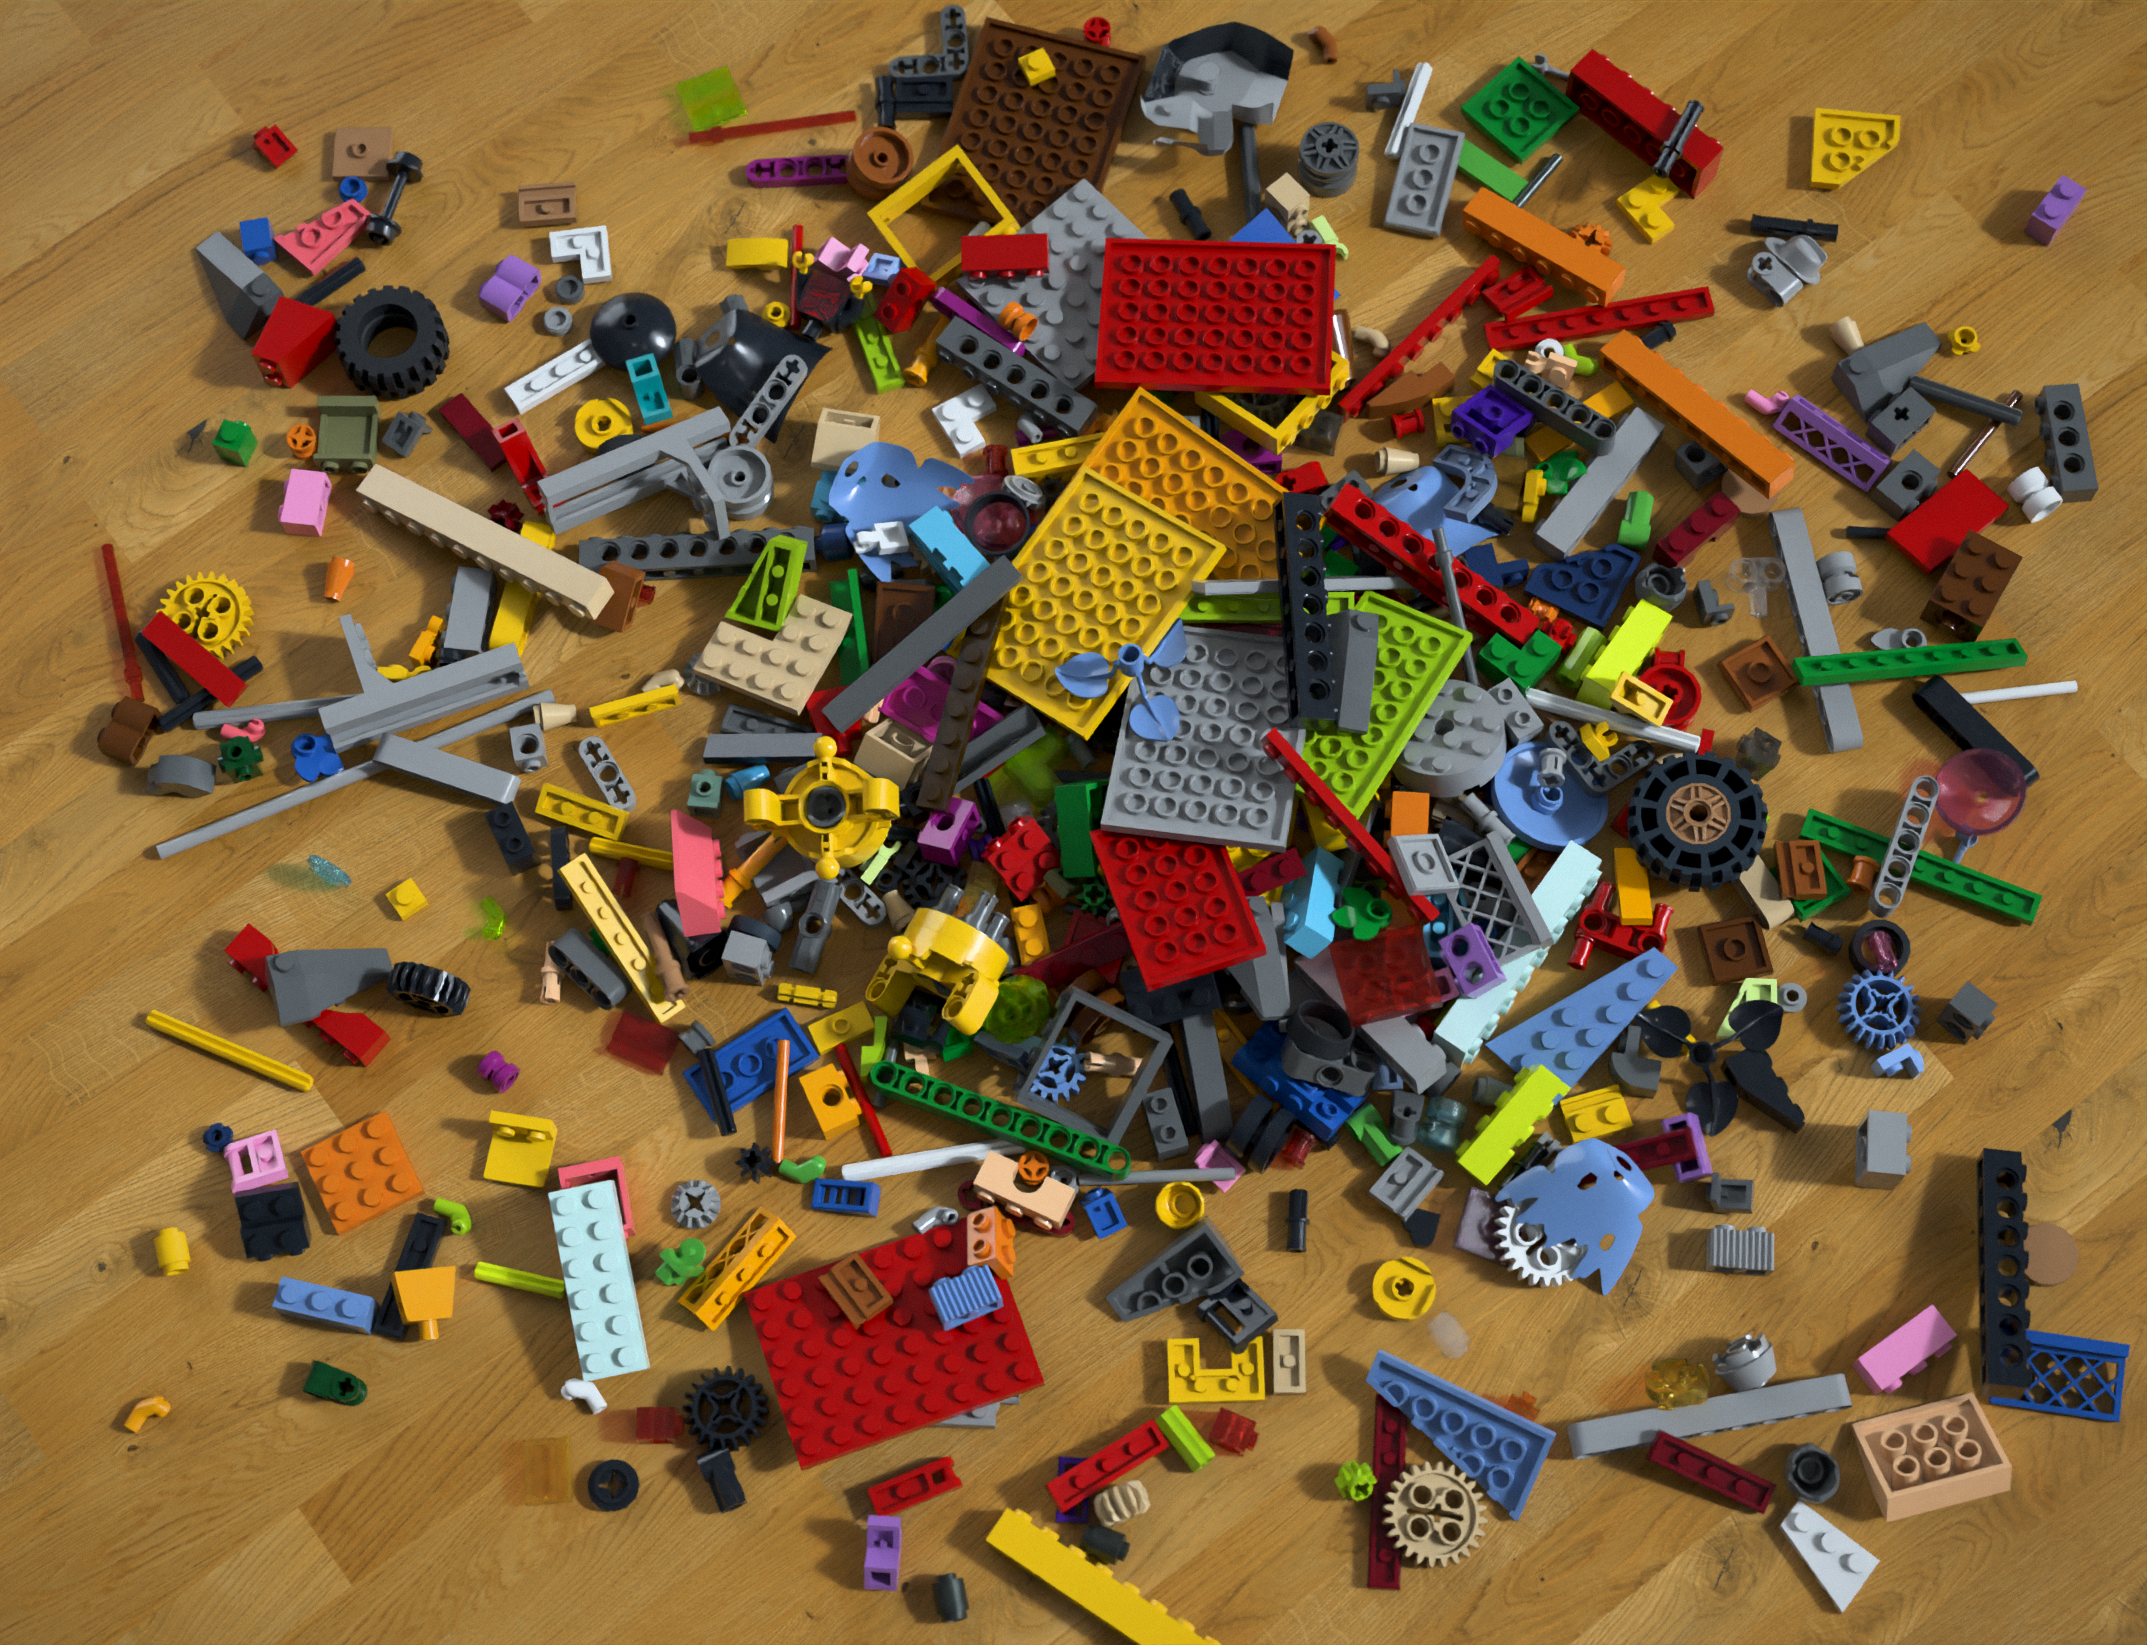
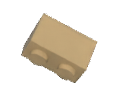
(894, 753)

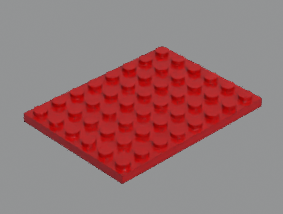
(1216, 316)
(899, 1368)

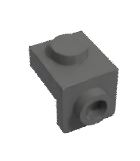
(1385, 95)
(1730, 1195)

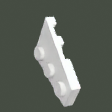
(1832, 1556)

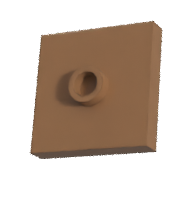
(362, 153)

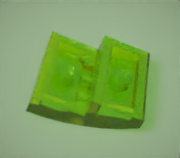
(711, 99)

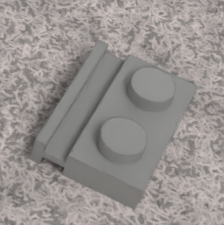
(1406, 1183)

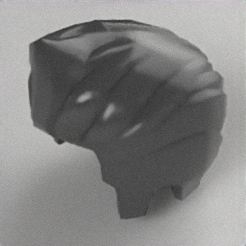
(1661, 586)
(1811, 1473)

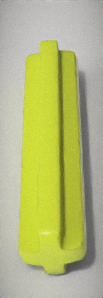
(520, 1280)

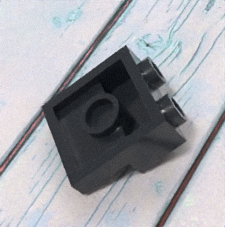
(273, 1221)

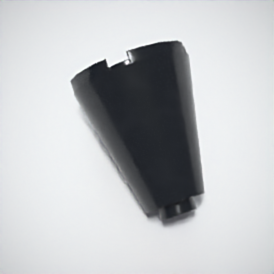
(1457, 837)
(697, 954)

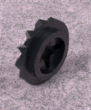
(603, 1475)

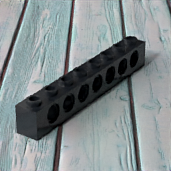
(1304, 711)
(1995, 1376)

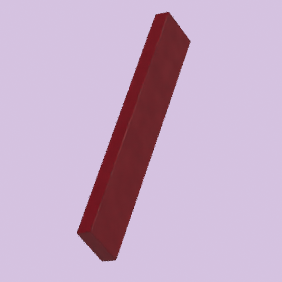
(1387, 1465)

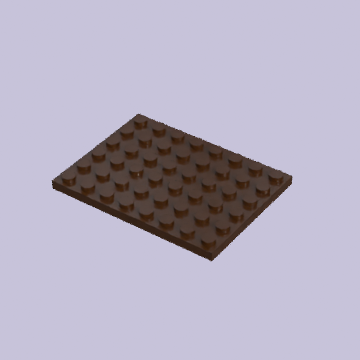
(1035, 137)

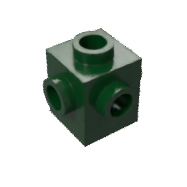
(241, 759)

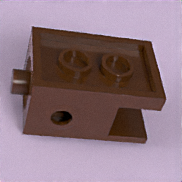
(1970, 587)

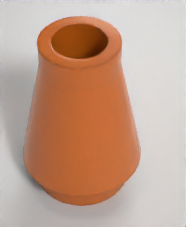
(338, 577)

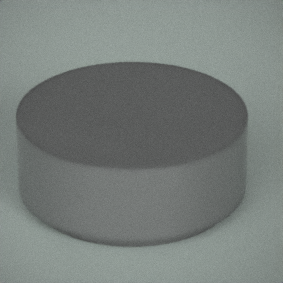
(569, 290)

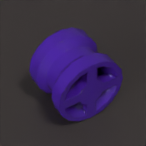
(977, 847)

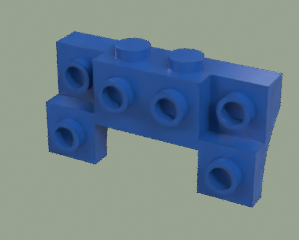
(1315, 1105)

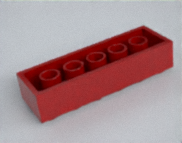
(1640, 120)

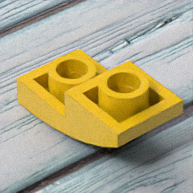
(757, 252)

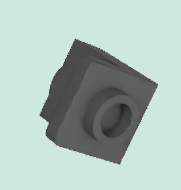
(406, 432)
(1707, 605)

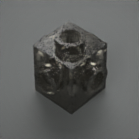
(1757, 753)

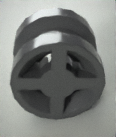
(696, 1038)

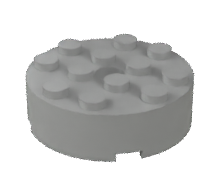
(1455, 743)

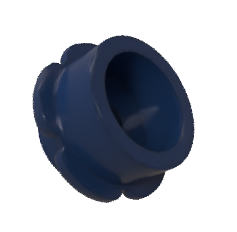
(217, 1145)

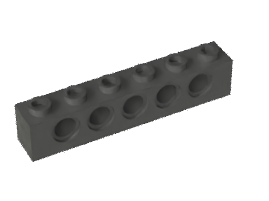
(962, 336)

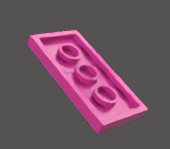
(921, 701)

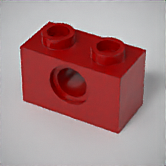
(905, 299)

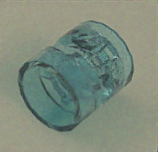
(1442, 1124)

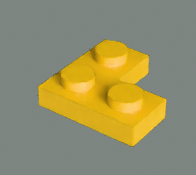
(1643, 206)

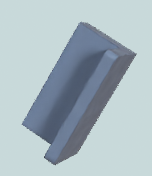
(1010, 1054)

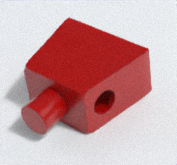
(822, 724)

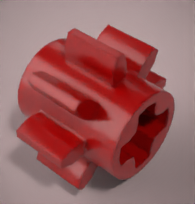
(1560, 632)

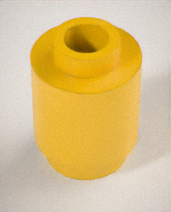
(172, 1251)

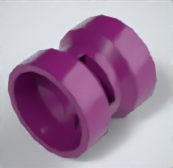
(498, 1071)

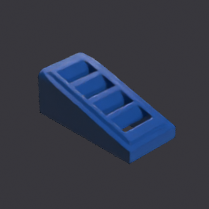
(871, 1200)

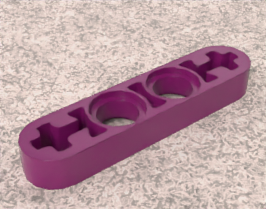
(800, 176)
(952, 306)

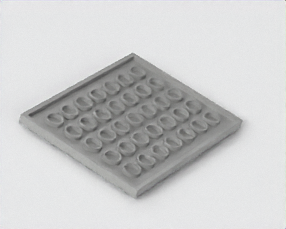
(1213, 775)

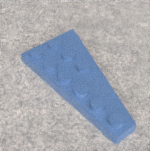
(1583, 1025)

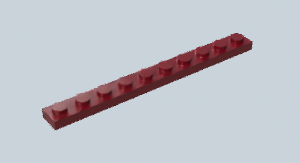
(1112, 941)

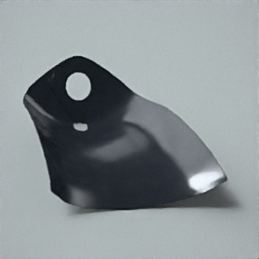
(741, 369)

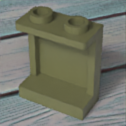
(348, 434)

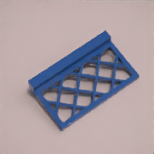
(2080, 1348)

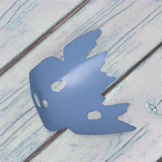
(877, 504)
(1589, 1213)

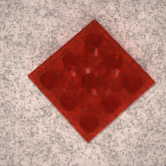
(1385, 975)

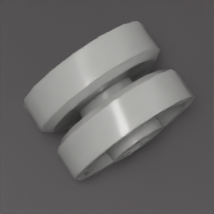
(743, 480)

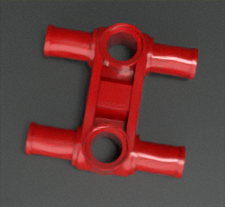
(1613, 937)

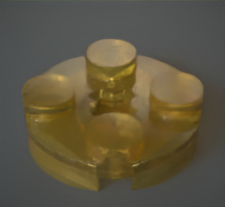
(1691, 1389)

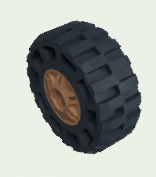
(1693, 851)

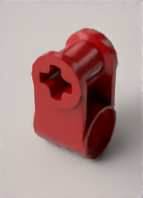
(1304, 479)

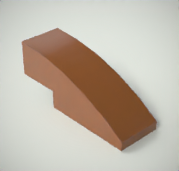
(1411, 392)

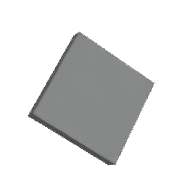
(1423, 864)

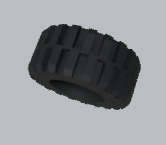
(387, 310)

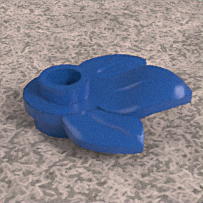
(318, 760)

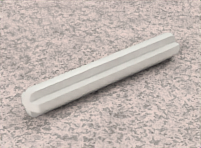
(1408, 110)

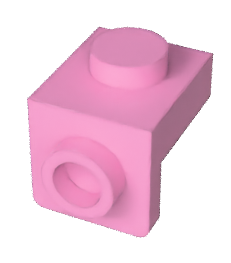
(1213, 1156)

